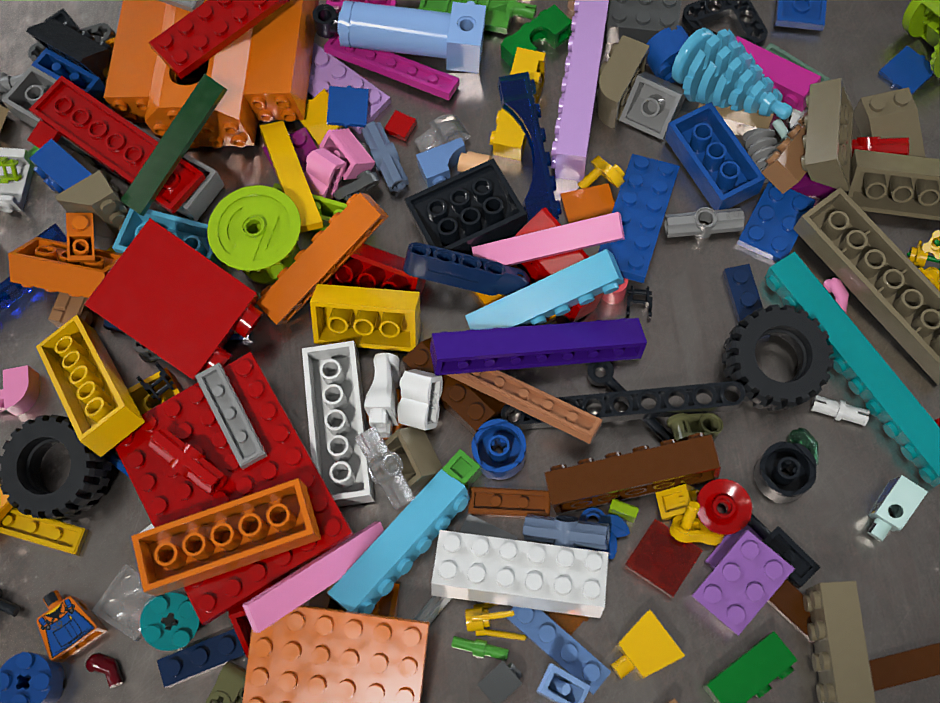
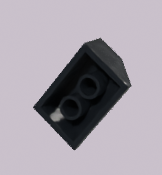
(74, 46)

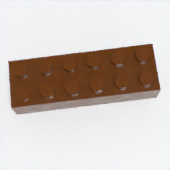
(633, 473)

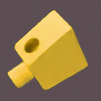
(646, 648)

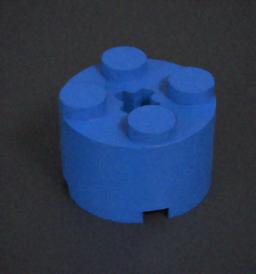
(663, 51)
(512, 441)
(31, 679)

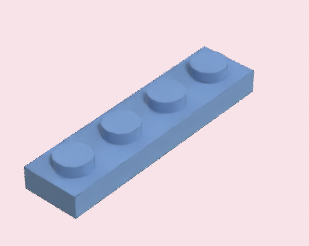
(560, 646)

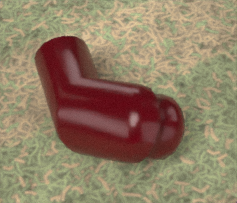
(106, 665)

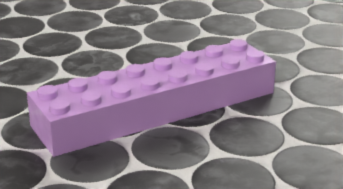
(579, 89)

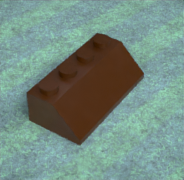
(463, 402)

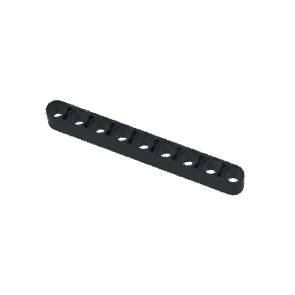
(635, 398)

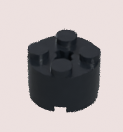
(788, 487)

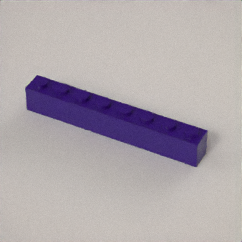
(536, 346)

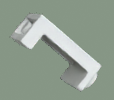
(15, 192)

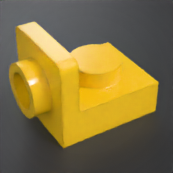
(675, 500)

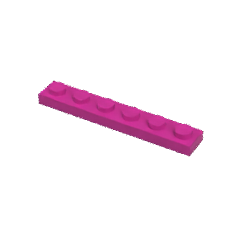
(396, 68)

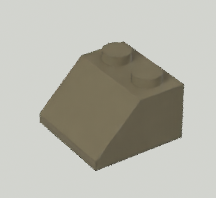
(417, 455)

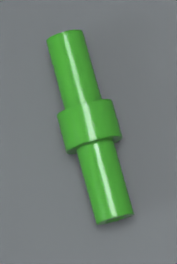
(480, 648)

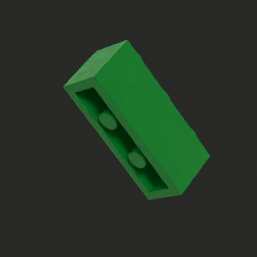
(752, 672)

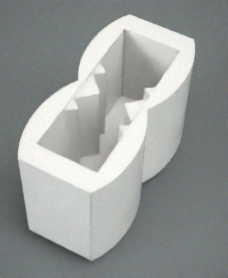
(419, 399)

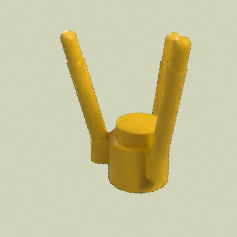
(479, 618)

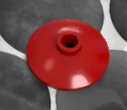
(734, 498)

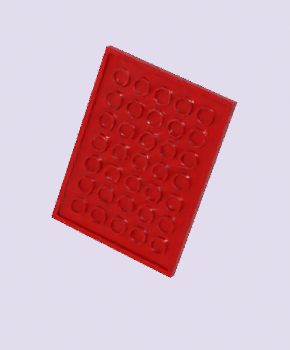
(171, 496)

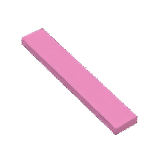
(554, 240)
(309, 579)

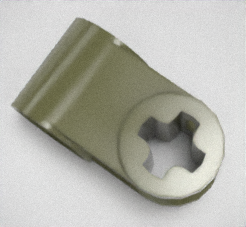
(688, 424)
(229, 685)

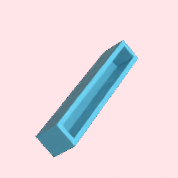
(551, 295)
(400, 545)

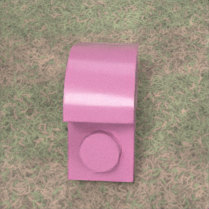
(19, 389)

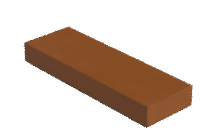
(508, 502)

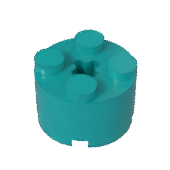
(179, 632)

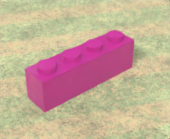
(787, 76)

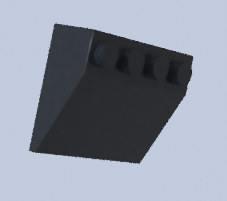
(468, 210)

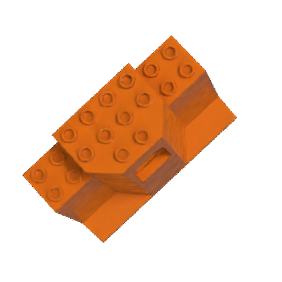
(261, 70)

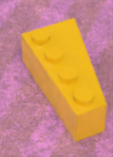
(509, 138)

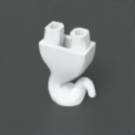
(382, 396)

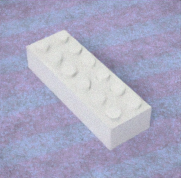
(335, 420)
(520, 574)

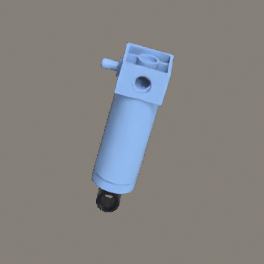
(411, 31)

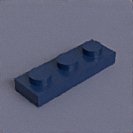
(742, 291)
(200, 658)

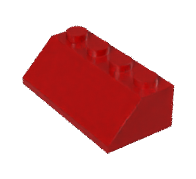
(547, 266)
(375, 269)

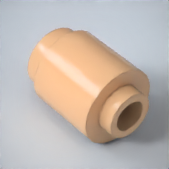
(470, 160)

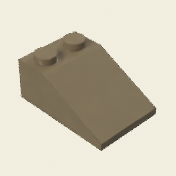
(891, 116)

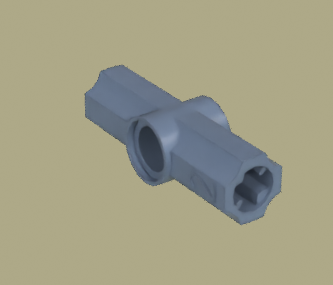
(385, 156)
(566, 531)

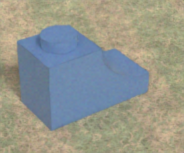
(439, 161)

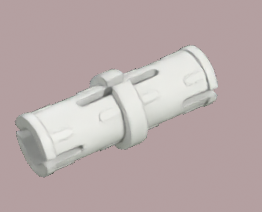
(840, 410)

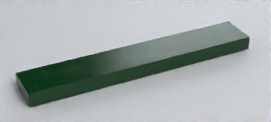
(174, 145)

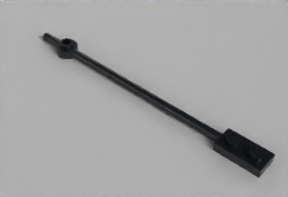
(777, 540)

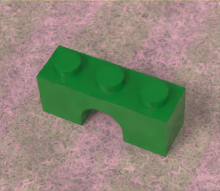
(549, 26)

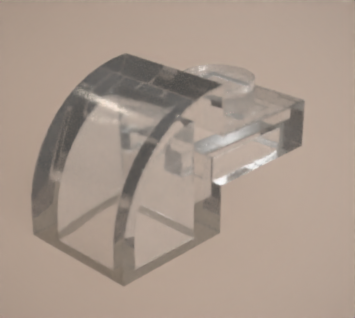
(442, 131)

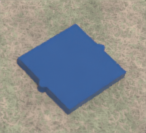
(907, 70)
(347, 106)

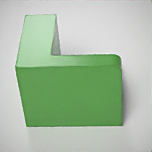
(463, 469)

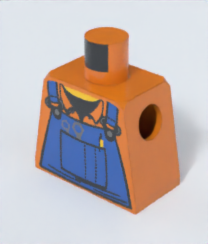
(67, 626)

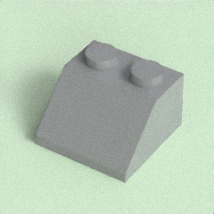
(652, 104)

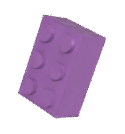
(742, 582)

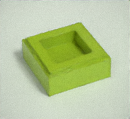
(623, 510)

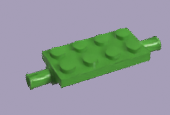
(497, 15)

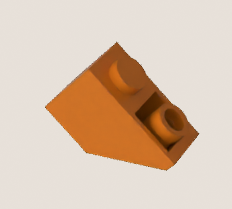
(80, 237)

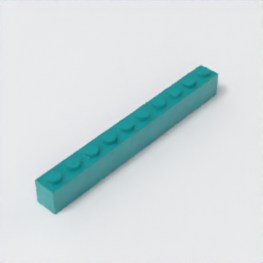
(862, 366)

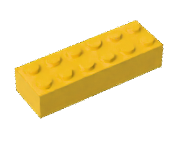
(89, 386)

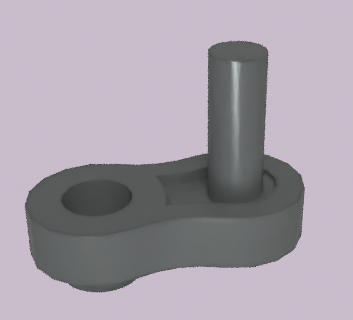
(364, 182)

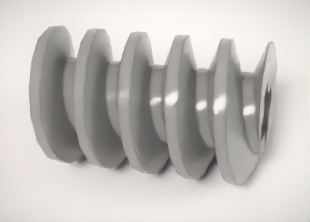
(760, 145)

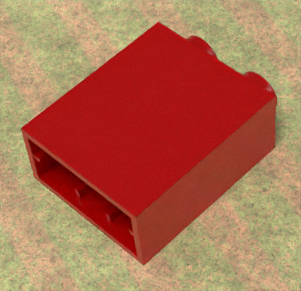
(175, 301)

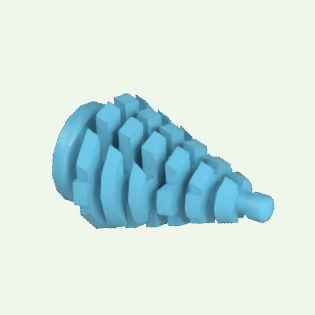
(725, 74)

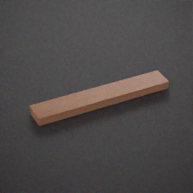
(534, 402)

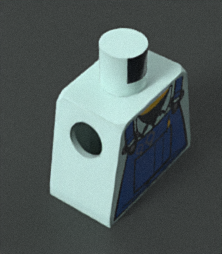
(902, 498)

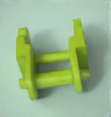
(6, 178)

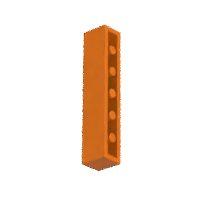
(322, 258)

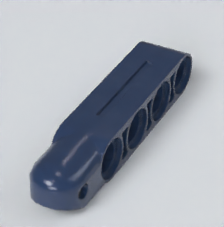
(463, 270)

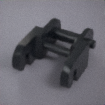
(648, 300)
(149, 388)

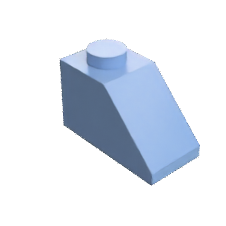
(562, 687)

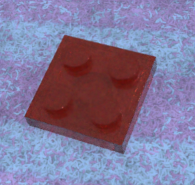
(663, 559)

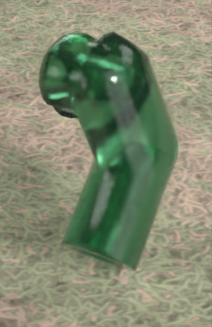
(805, 438)

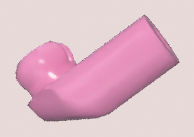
(839, 291)

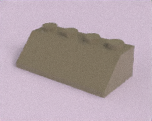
(828, 134)

